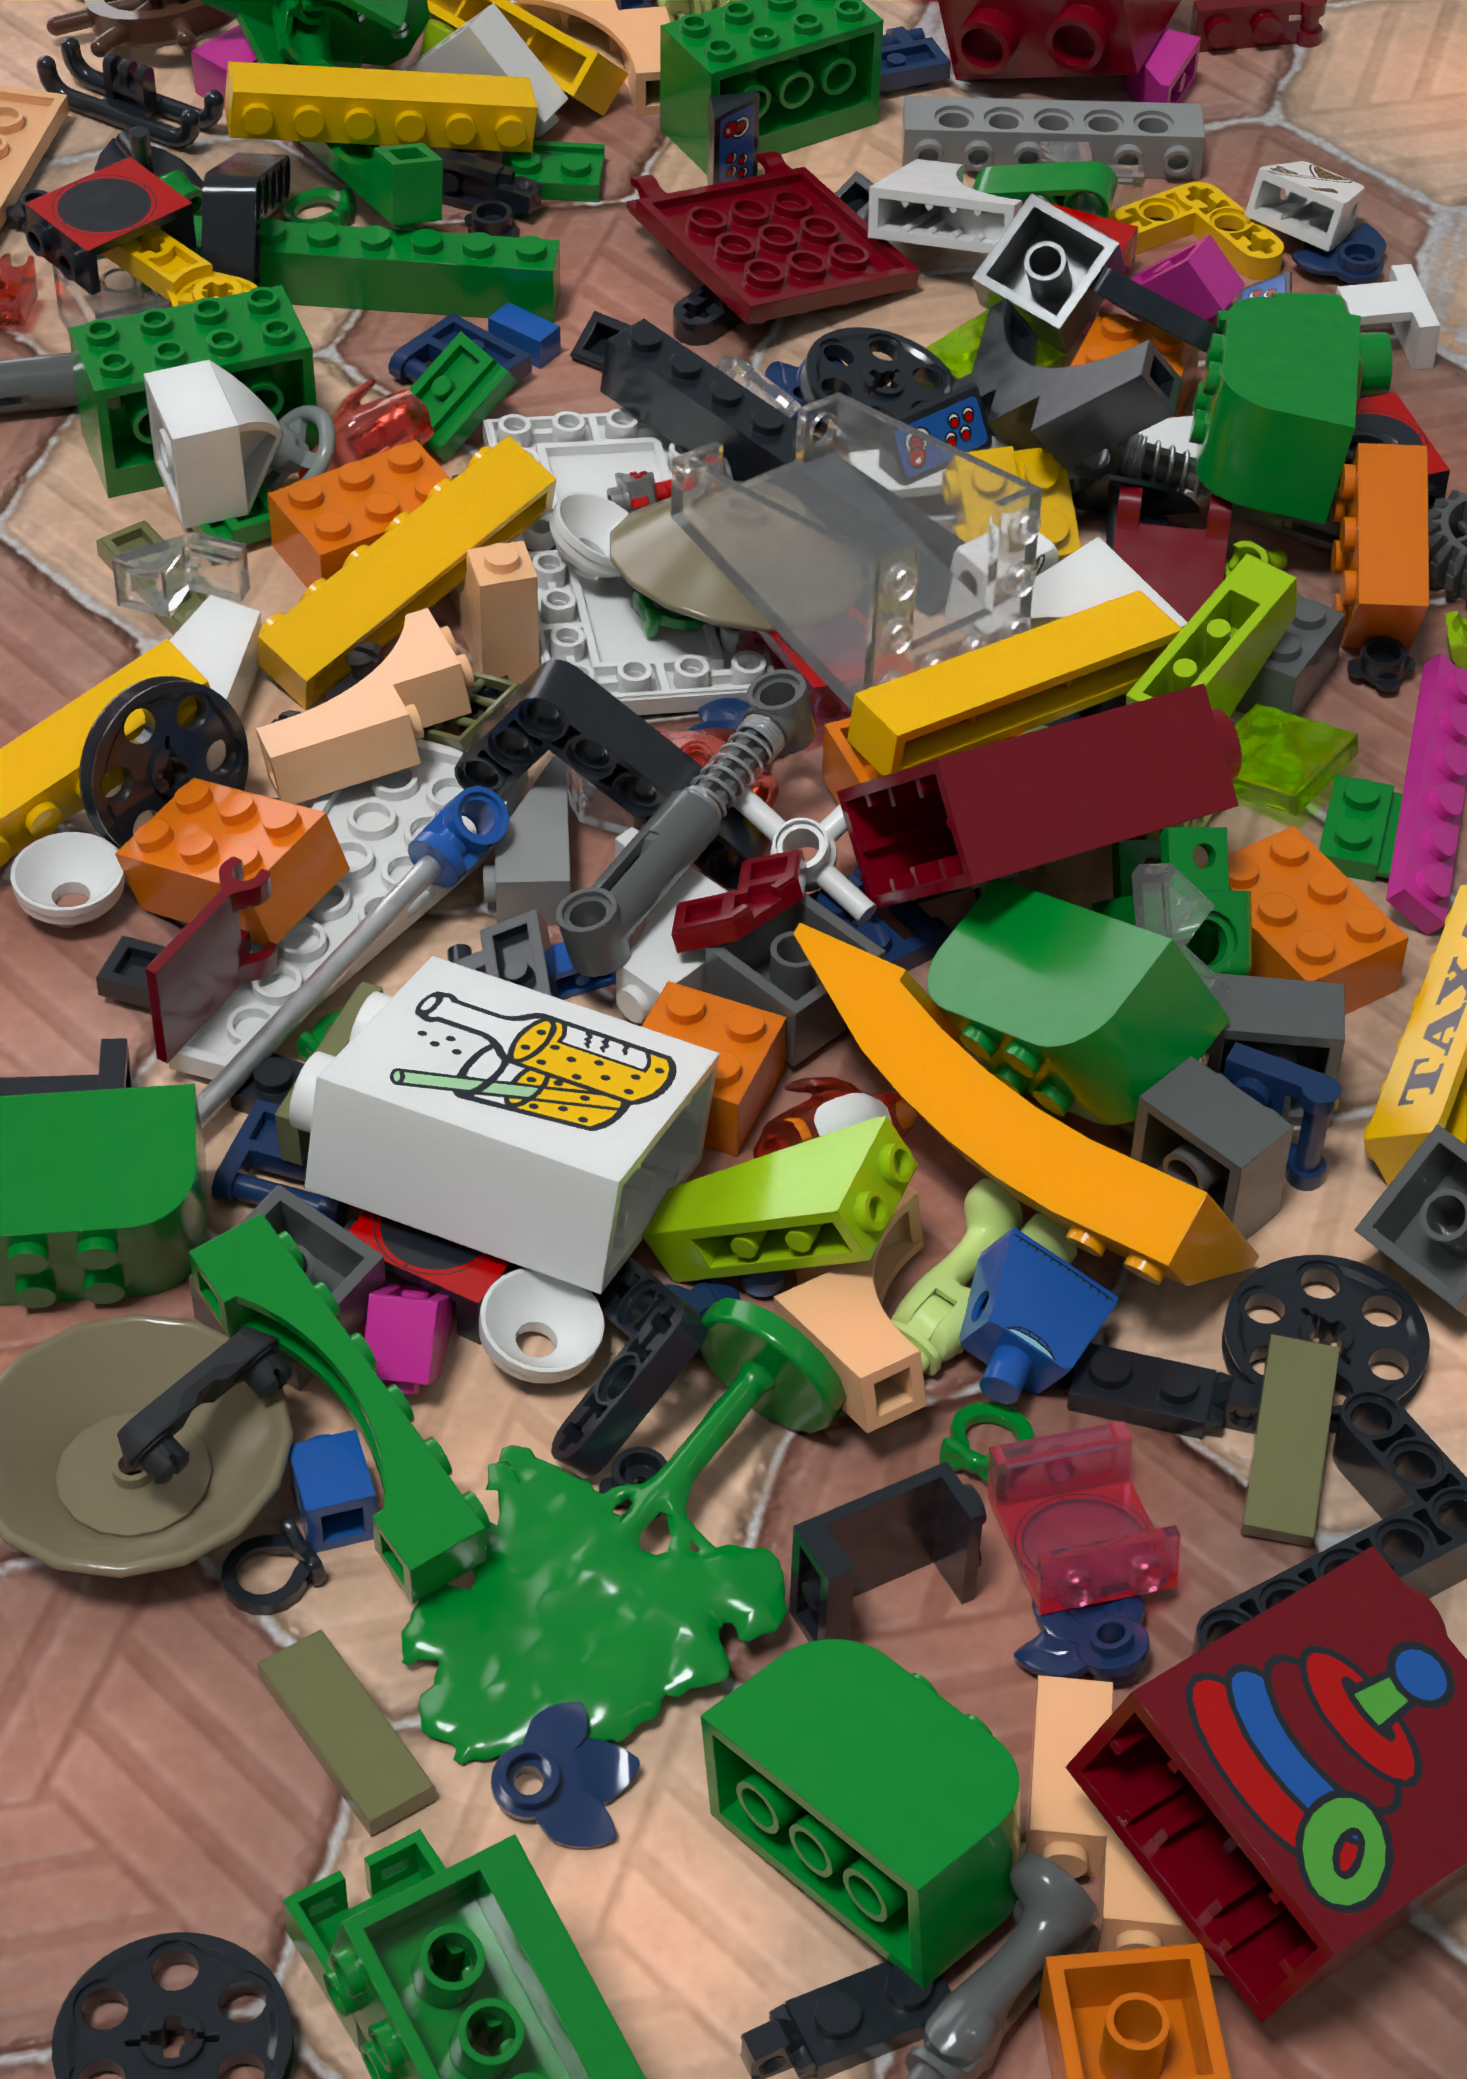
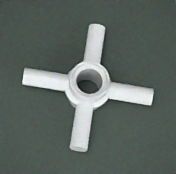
(808, 833)

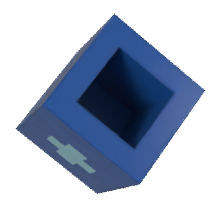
(332, 1490)

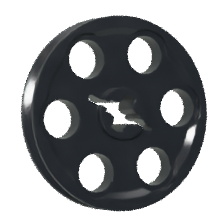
(871, 374)
(146, 754)
(1330, 1320)
(155, 2014)

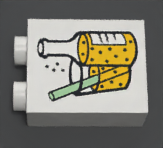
(505, 1120)

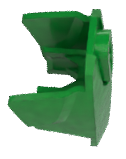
(328, 30)

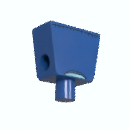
(1029, 1316)

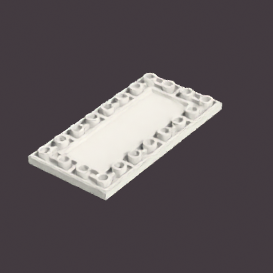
(595, 619)

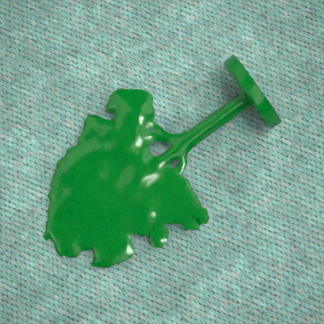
(572, 1598)

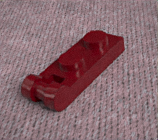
(1256, 23)

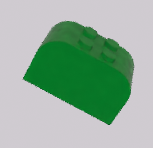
(1278, 406)
(1071, 1002)
(99, 1193)
(870, 1799)

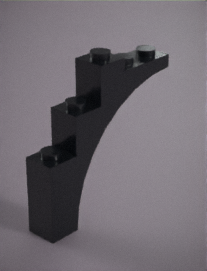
(1069, 408)

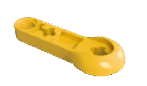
(174, 269)

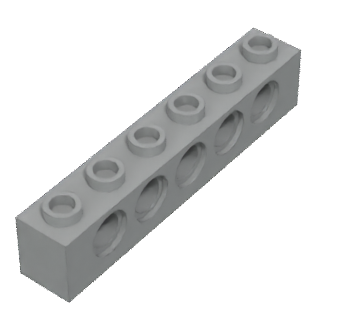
(1008, 132)

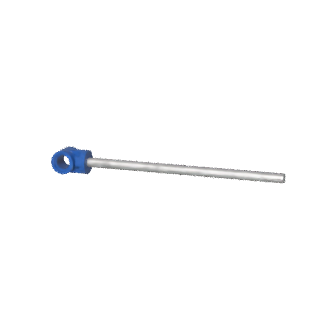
(440, 856)

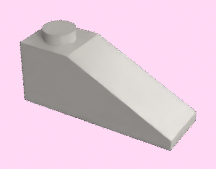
(534, 852)

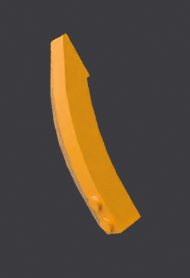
(1065, 1176)

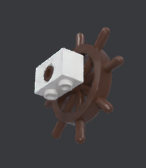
(140, 23)

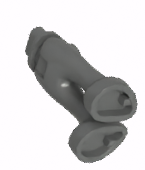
(971, 2021)

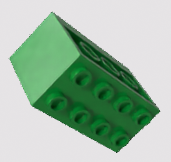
(804, 57)
(244, 333)
(511, 1973)

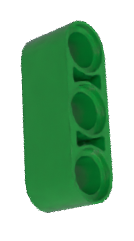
(1057, 182)

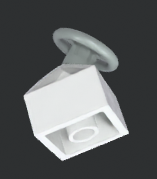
(223, 442)

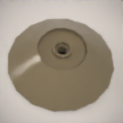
(676, 573)
(64, 1469)

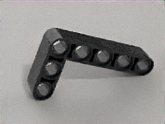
(234, 204)
(605, 744)
(1405, 1483)

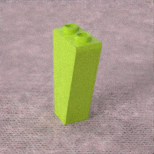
(1226, 637)
(787, 1208)

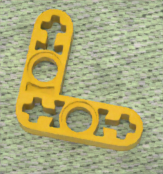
(1204, 211)

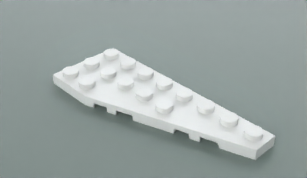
(374, 831)

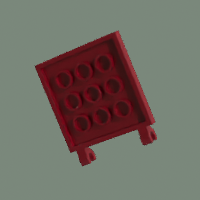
(772, 242)

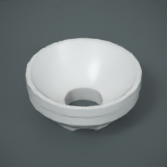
(582, 533)
(64, 866)
(546, 1305)

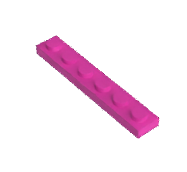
(1432, 798)

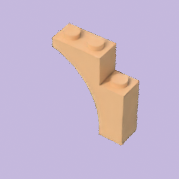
(622, 36)
(373, 723)
(845, 1320)
(1074, 1833)

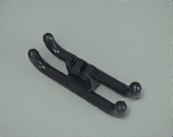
(129, 96)

